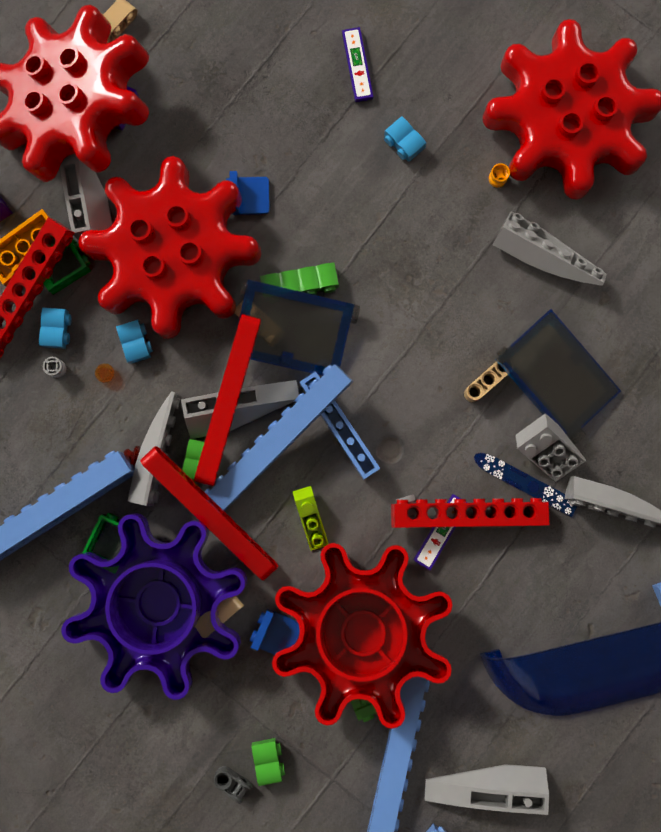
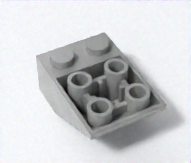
(549, 447)

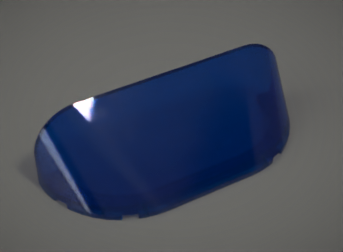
(581, 673)

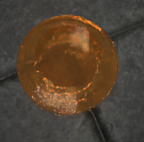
(104, 373)

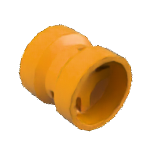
(499, 171)

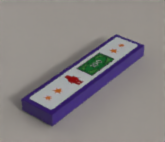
(357, 64)
(435, 541)

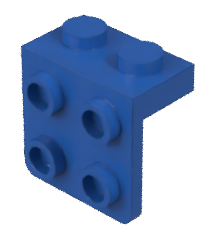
(253, 193)
(275, 632)

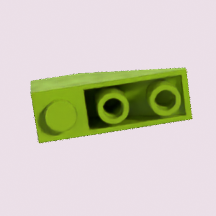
(310, 518)

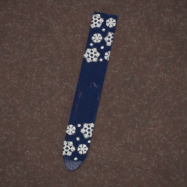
(524, 482)

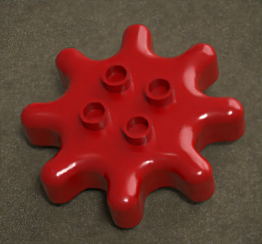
(70, 93)
(573, 109)
(170, 247)
(362, 635)

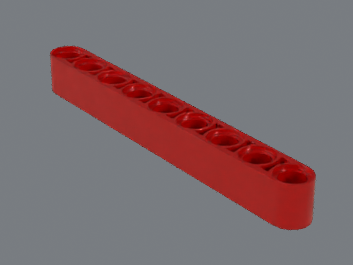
(227, 400)
(209, 513)

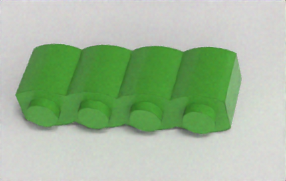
(306, 279)

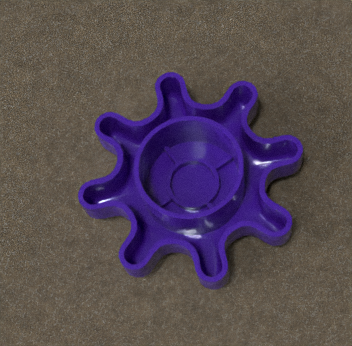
(153, 604)

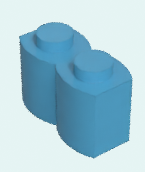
(404, 139)
(54, 328)
(134, 341)

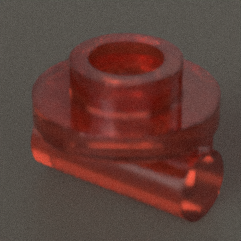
(132, 454)

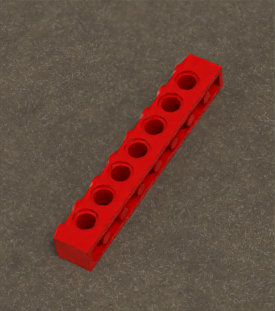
(22, 277)
(538, 513)

